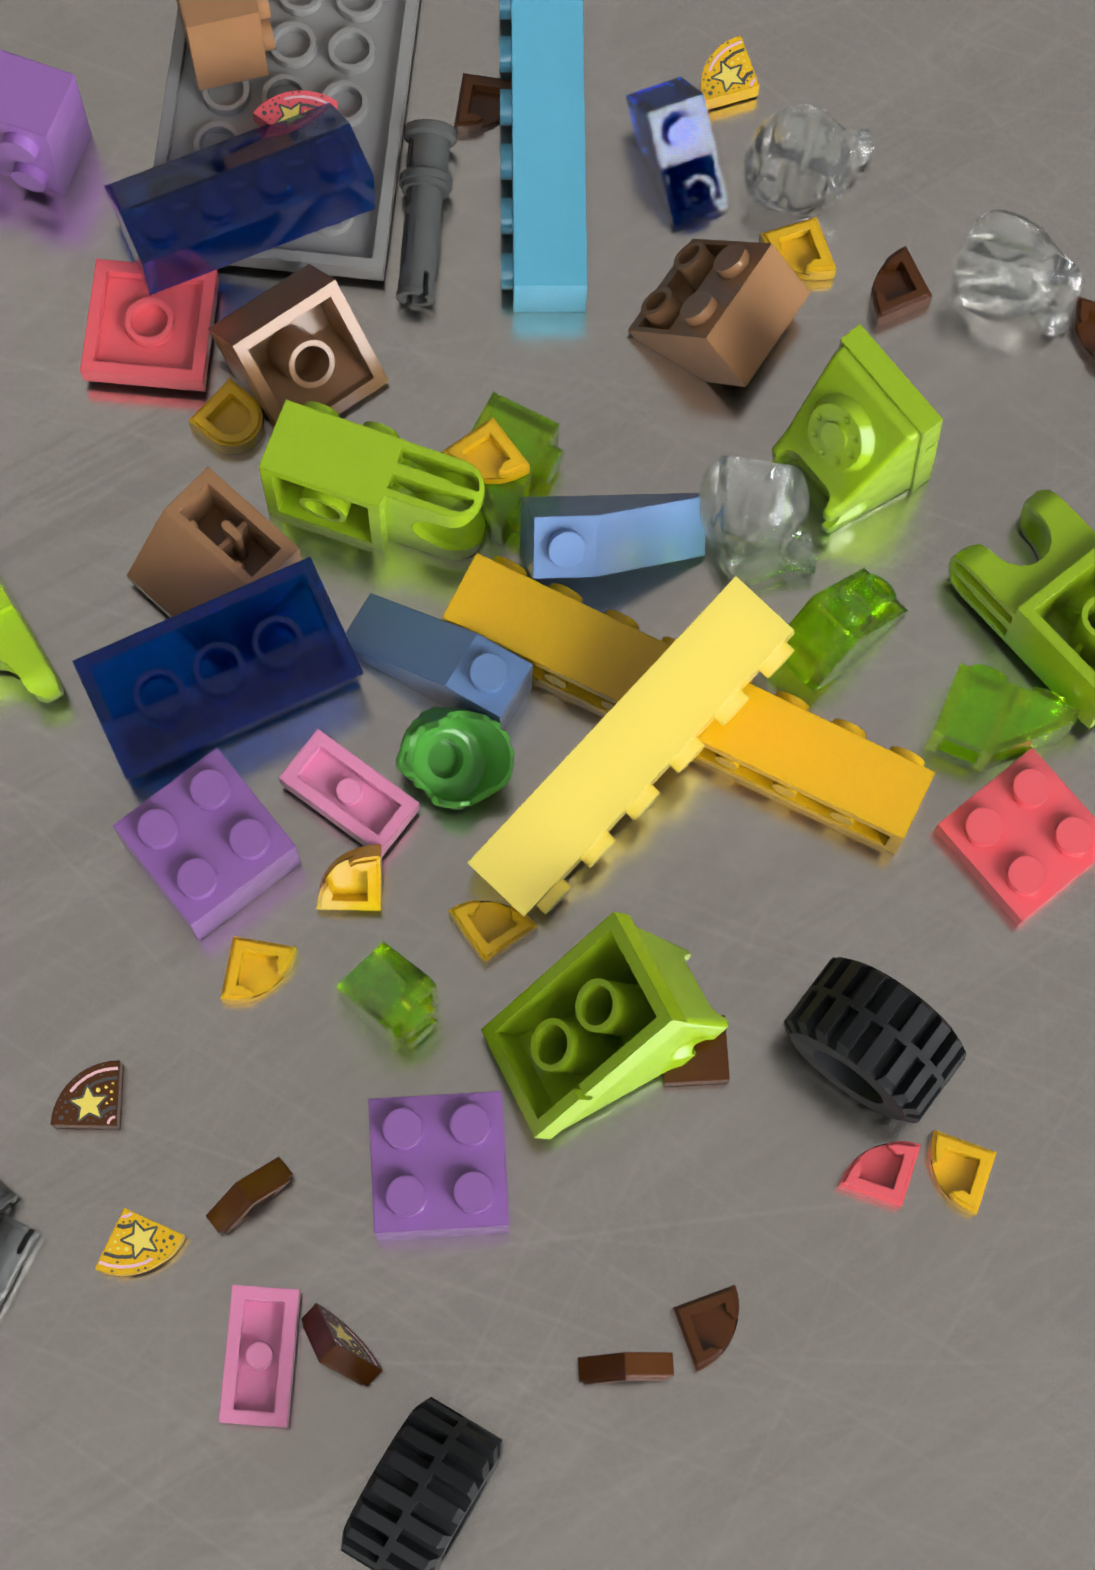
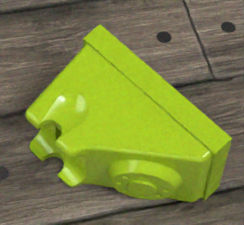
(861, 432)
(600, 1025)

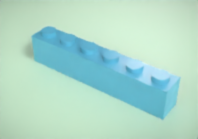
(544, 155)

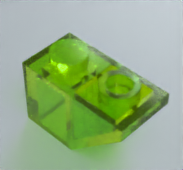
(538, 443)
(841, 626)
(996, 721)
(391, 998)

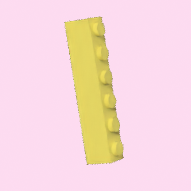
(632, 748)

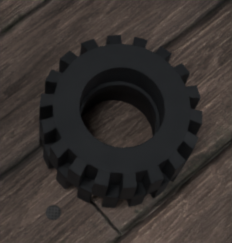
(875, 1039)
(421, 1491)

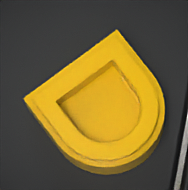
(229, 420)

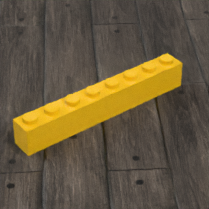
(767, 743)

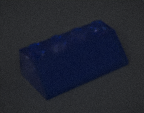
(242, 196)
(218, 670)

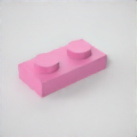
(349, 792)
(259, 1356)

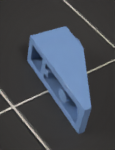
(608, 533)
(440, 659)

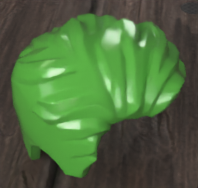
(456, 756)

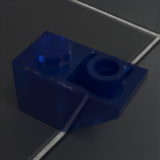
(678, 149)

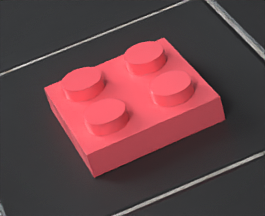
(148, 337)
(1022, 836)

